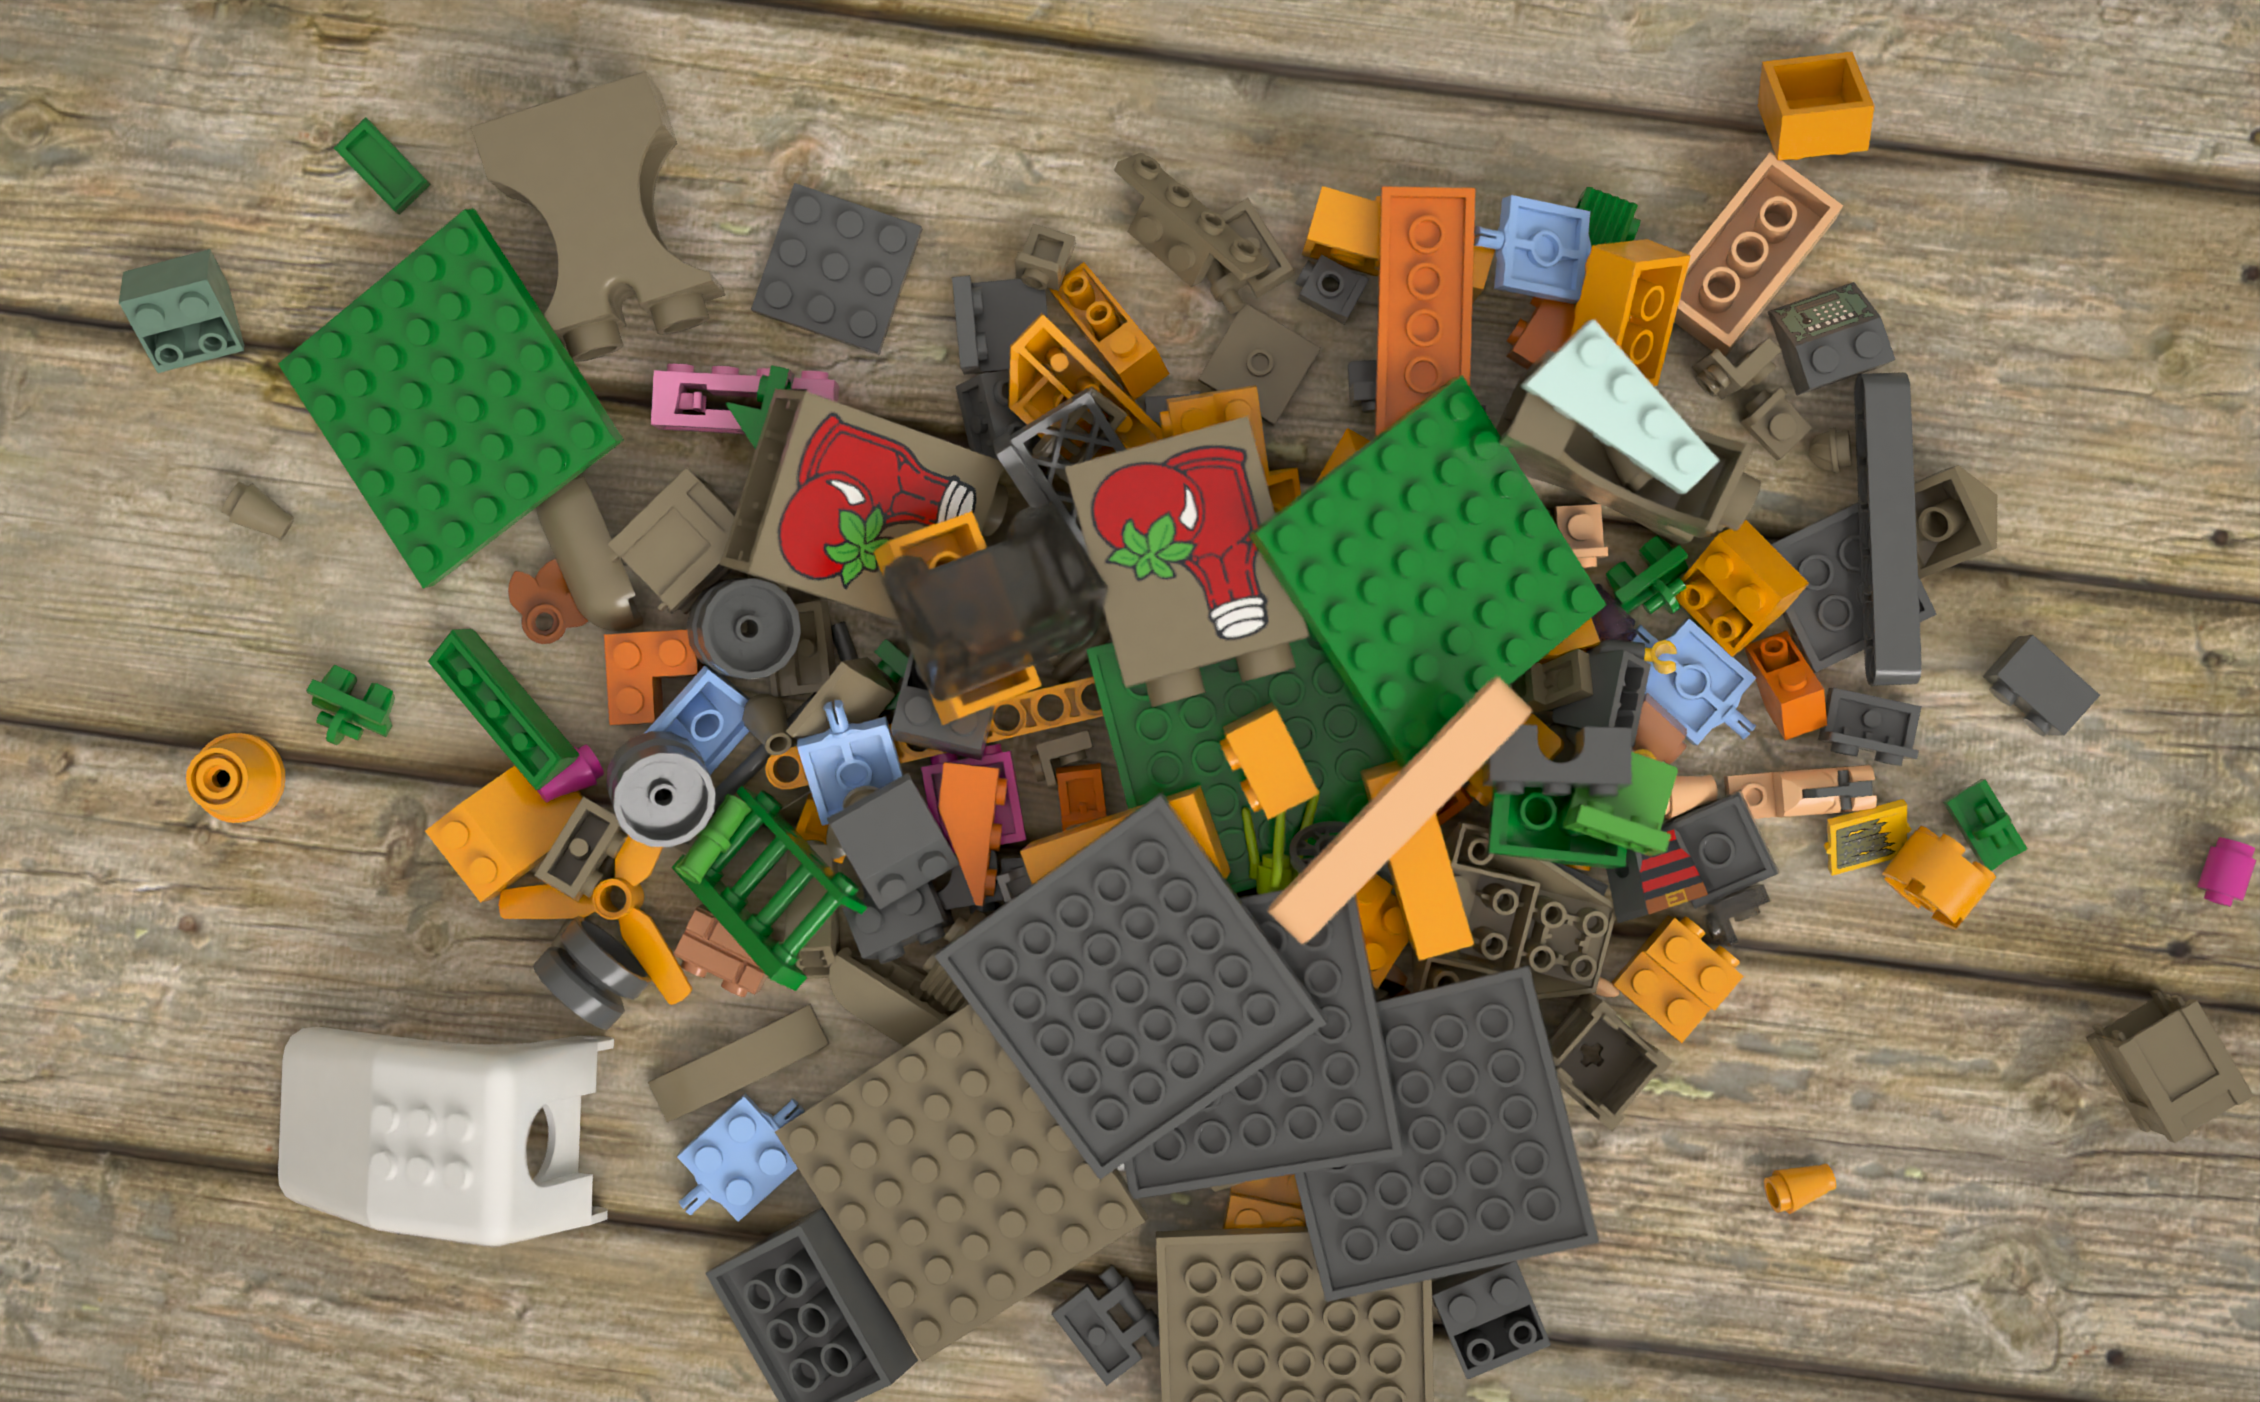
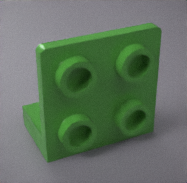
(1634, 815)

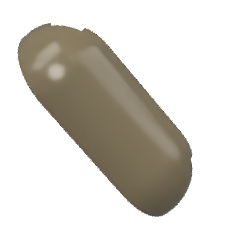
(581, 550)
(885, 996)

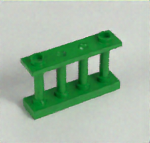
(754, 930)

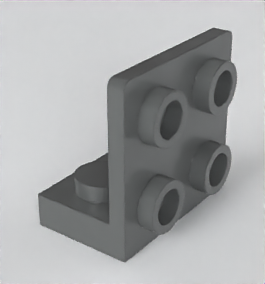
(991, 319)
(987, 412)

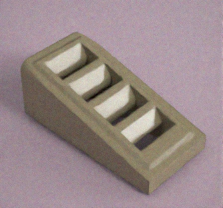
(1046, 444)

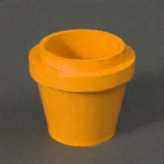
(254, 774)

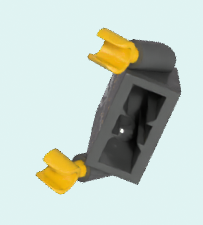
(1618, 686)

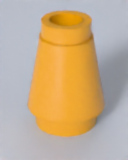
(1798, 1186)

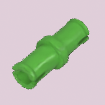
(713, 839)

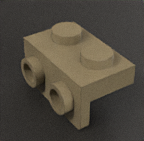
(1722, 378)

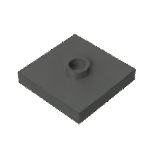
(1724, 846)

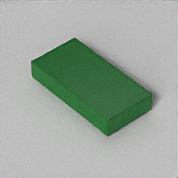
(382, 166)

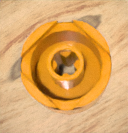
(1938, 877)

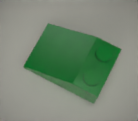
(1533, 829)

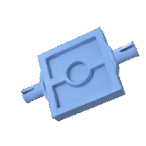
(1539, 248)
(1703, 686)
(847, 759)
(739, 1157)

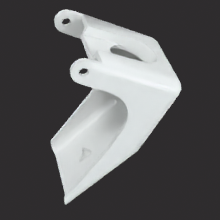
(436, 1133)

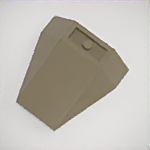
(1521, 917)

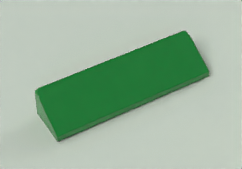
(502, 707)

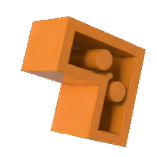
(635, 672)

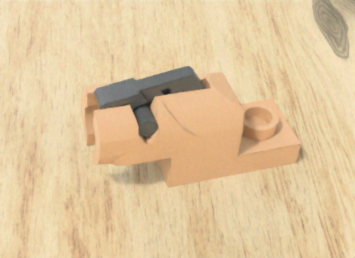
(1805, 791)

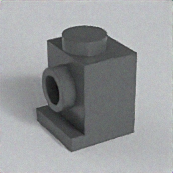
(1333, 304)

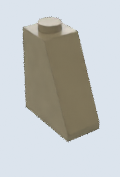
(825, 944)

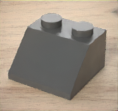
(893, 841)

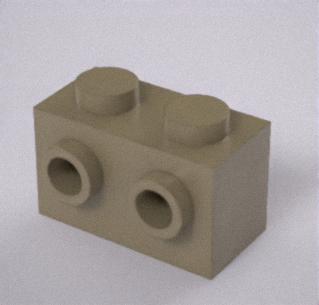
(581, 850)

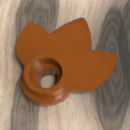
(548, 595)

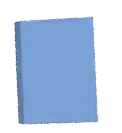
(707, 716)

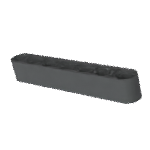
(1887, 529)

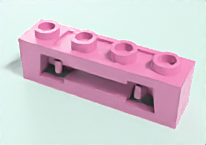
(671, 395)

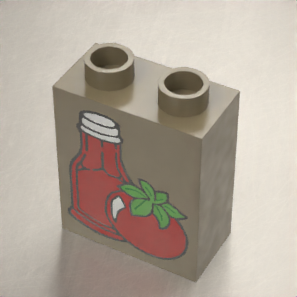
(839, 487)
(1178, 559)

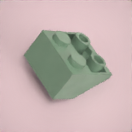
(181, 311)

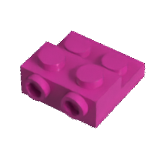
(1009, 815)

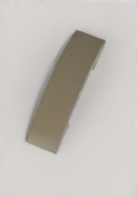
(739, 1063)

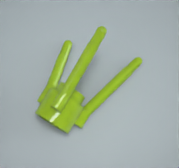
(1275, 870)

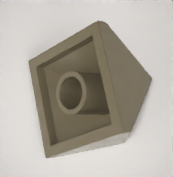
(1953, 519)
(860, 689)

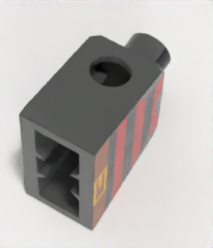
(1655, 881)

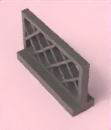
(1025, 467)

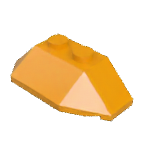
(1051, 369)

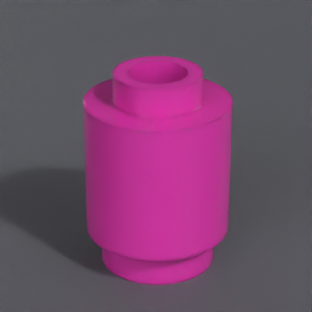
(2227, 871)

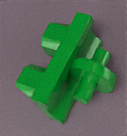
(1664, 567)
(334, 697)
(1985, 825)

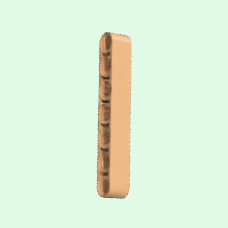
(1399, 810)

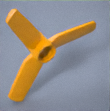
(639, 931)

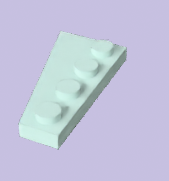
(1614, 400)

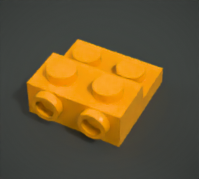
(1213, 408)
(1382, 926)
(1678, 977)
(1264, 1204)

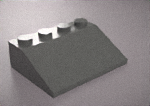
(812, 1315)

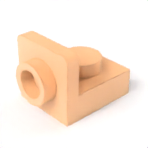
(1583, 531)

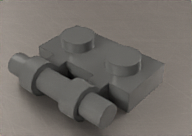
(1096, 1331)

